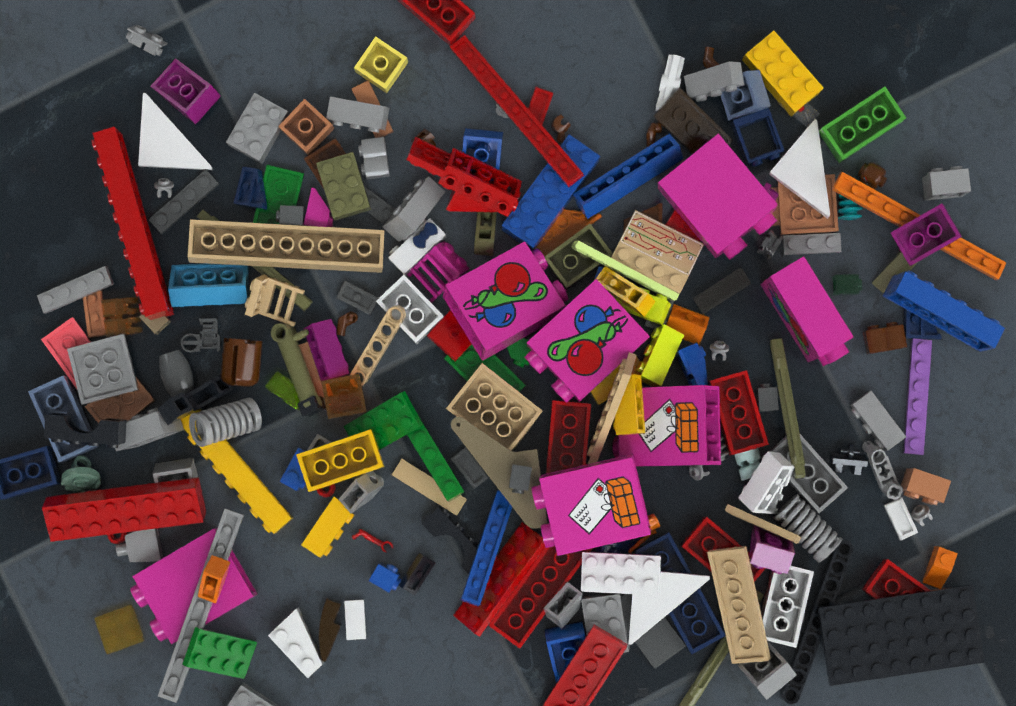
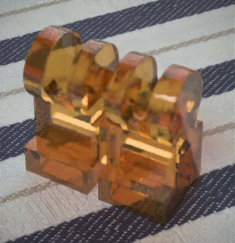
(115, 310)

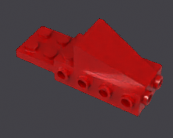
(469, 190)

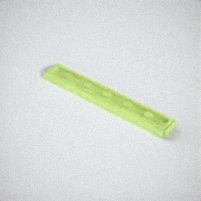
(624, 270)

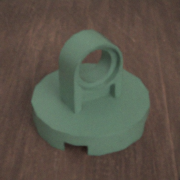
(80, 478)

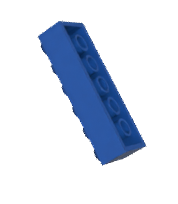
(548, 197)
(944, 311)

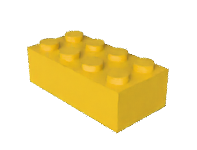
(783, 73)
(340, 460)

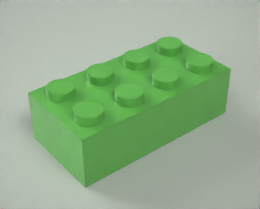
(862, 124)

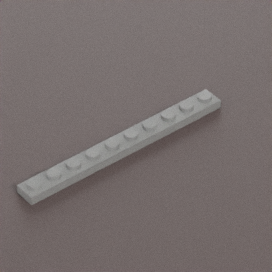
(199, 608)

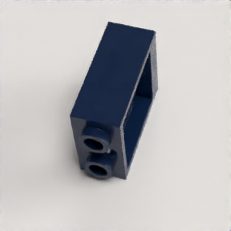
(764, 114)

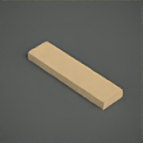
(426, 485)
(762, 524)

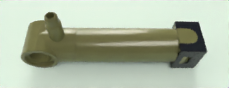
(309, 400)

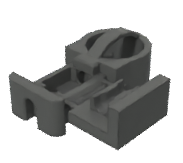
(208, 338)

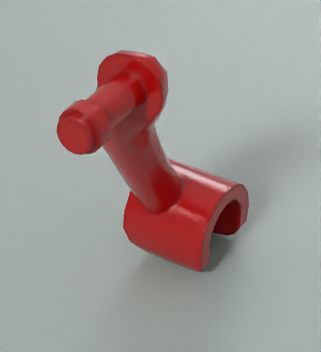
(369, 537)

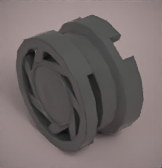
(769, 244)

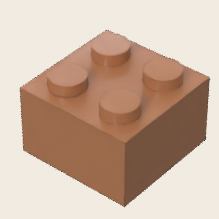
(306, 127)
(924, 485)

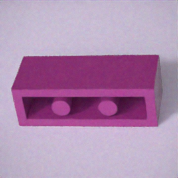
(326, 350)

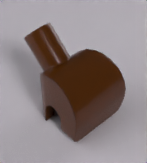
(560, 129)

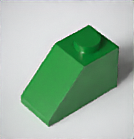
(518, 351)

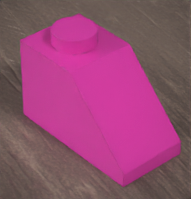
(317, 211)

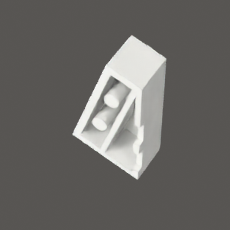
(767, 483)
(297, 643)

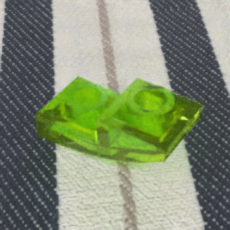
(283, 388)

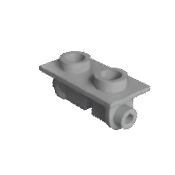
(153, 41)

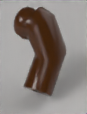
(708, 60)
(651, 133)
(344, 321)

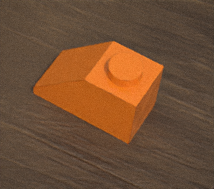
(939, 567)
(213, 579)

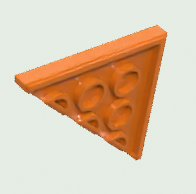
(564, 228)

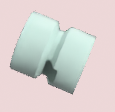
(748, 461)

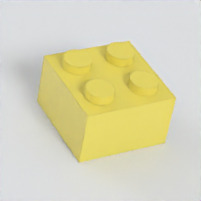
(381, 64)

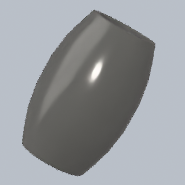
(176, 373)

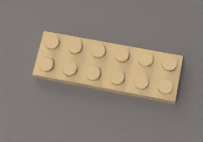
(611, 407)
(739, 605)

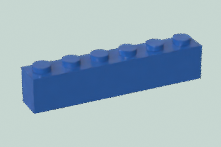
(628, 176)

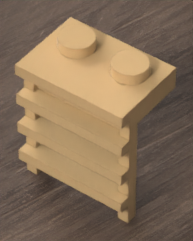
(261, 297)

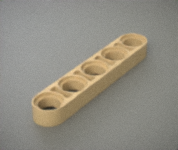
(384, 339)

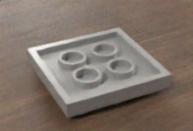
(102, 369)

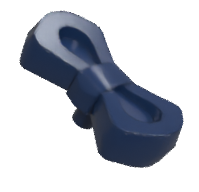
(429, 230)

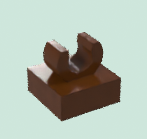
(426, 136)

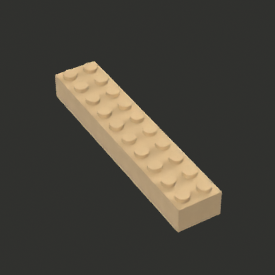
(285, 246)

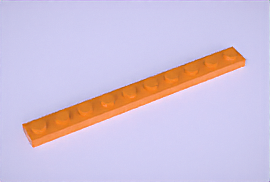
(901, 215)

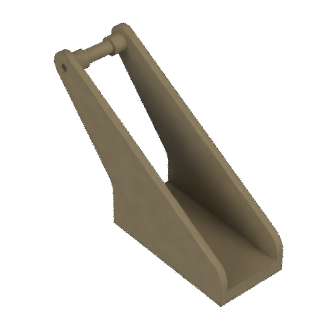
(498, 463)

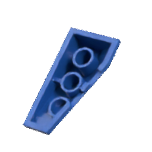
(693, 364)

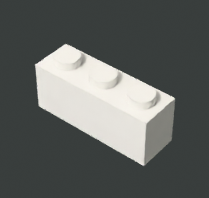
(408, 255)

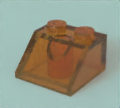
(343, 396)

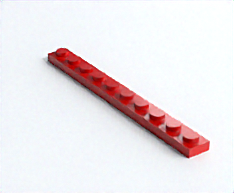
(517, 111)

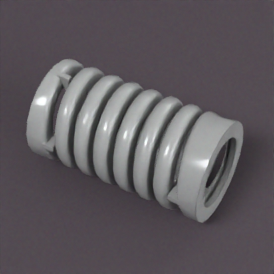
(225, 422)
(818, 526)

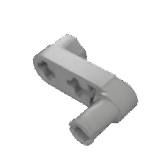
(887, 482)

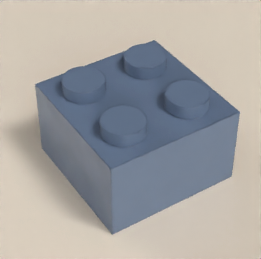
(747, 98)

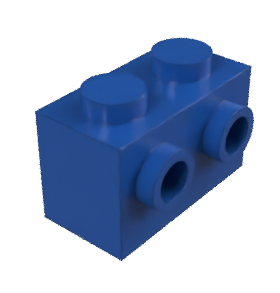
(293, 475)
(386, 577)

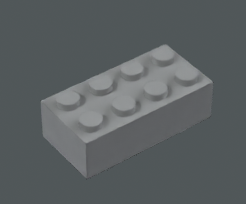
(820, 483)

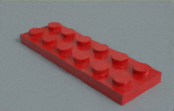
(506, 573)
(587, 669)

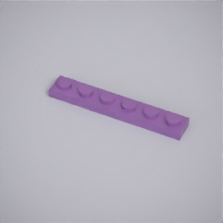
(917, 396)

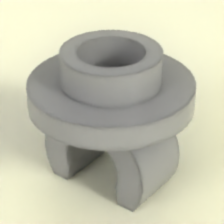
(164, 184)
(719, 347)
(696, 472)
(921, 512)

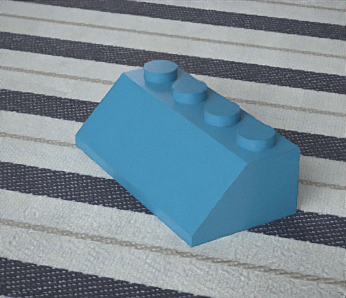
(208, 284)

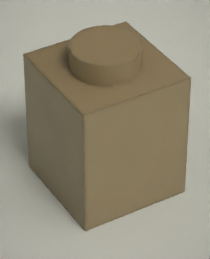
(156, 325)

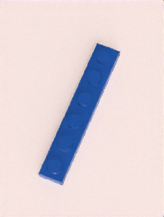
(487, 550)

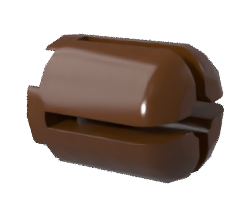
(241, 362)

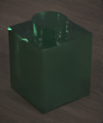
(846, 284)

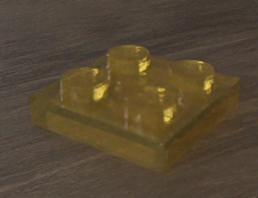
(119, 629)

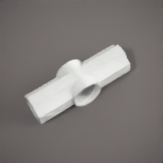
(670, 79)

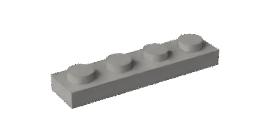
(75, 289)

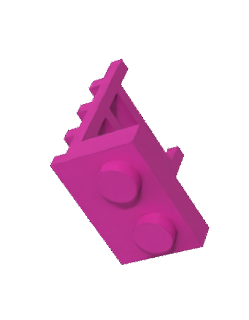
(446, 262)

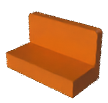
(688, 323)

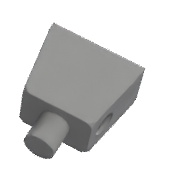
(368, 484)
(141, 546)
(561, 608)

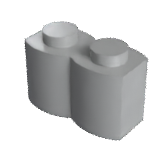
(375, 158)

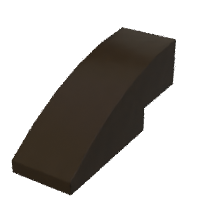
(328, 627)

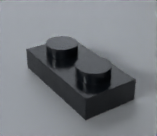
(417, 574)

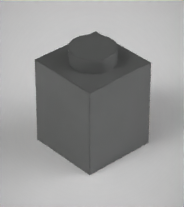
(290, 215)
(767, 398)
(520, 478)

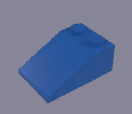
(483, 146)
(563, 644)

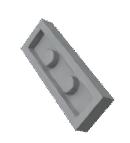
(811, 244)

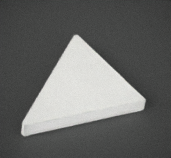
(164, 144)
(803, 170)
(650, 609)

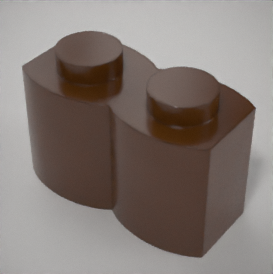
(884, 339)

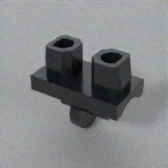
(851, 457)

